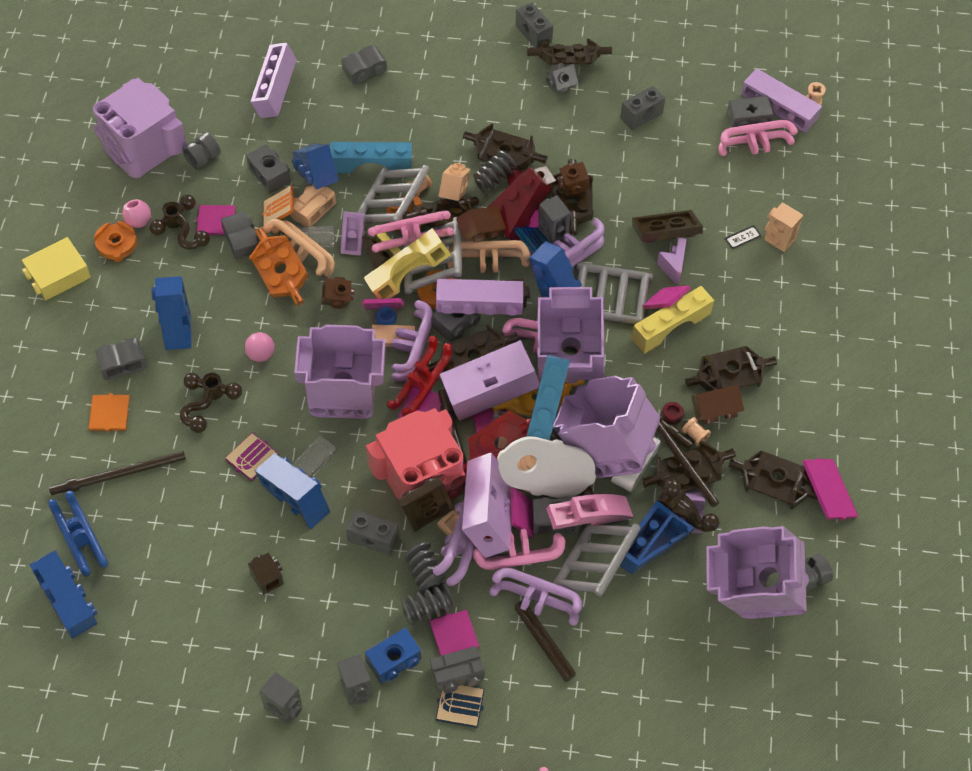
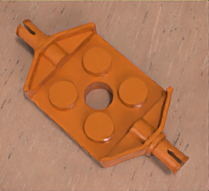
(275, 252)

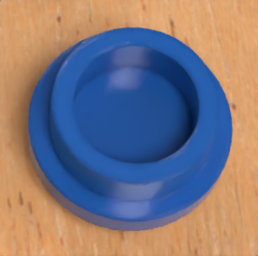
(385, 316)

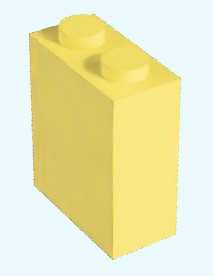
(55, 269)

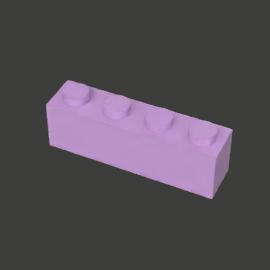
(273, 80)
(783, 100)
(479, 297)

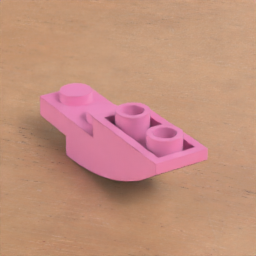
(591, 509)

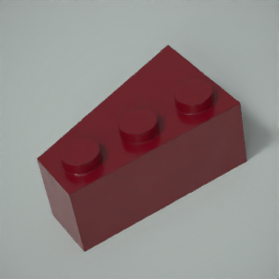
(521, 200)

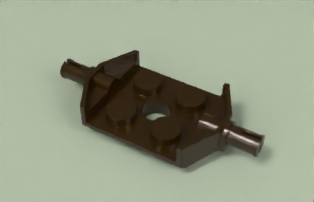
(573, 54)
(491, 141)
(455, 208)
(580, 211)
(480, 343)
(715, 374)
(704, 459)
(758, 477)

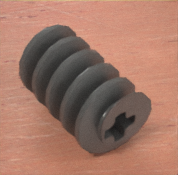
(493, 170)
(422, 566)
(427, 604)

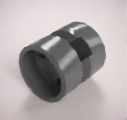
(203, 149)
(818, 571)

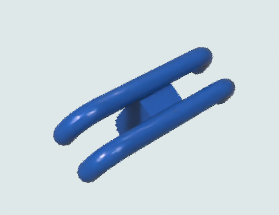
(78, 533)

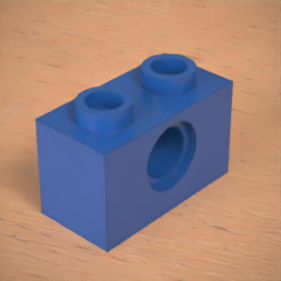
(400, 644)

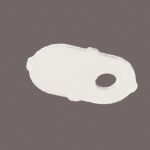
(558, 467)

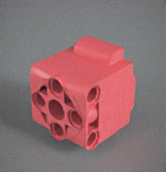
(417, 450)

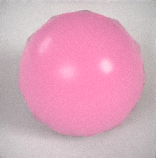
(136, 213)
(259, 347)

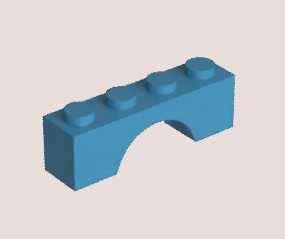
(389, 154)
(548, 397)

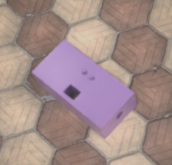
(490, 380)
(487, 506)

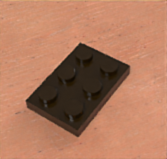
(667, 226)
(426, 503)

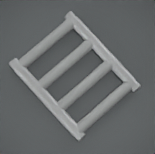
(402, 203)
(456, 257)
(624, 274)
(608, 569)

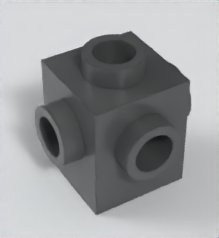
(561, 77)

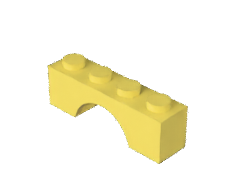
(387, 278)
(653, 329)

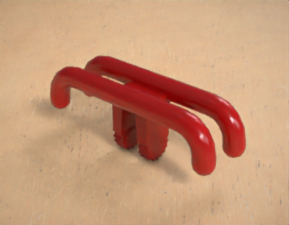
(422, 378)

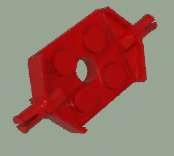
(507, 425)

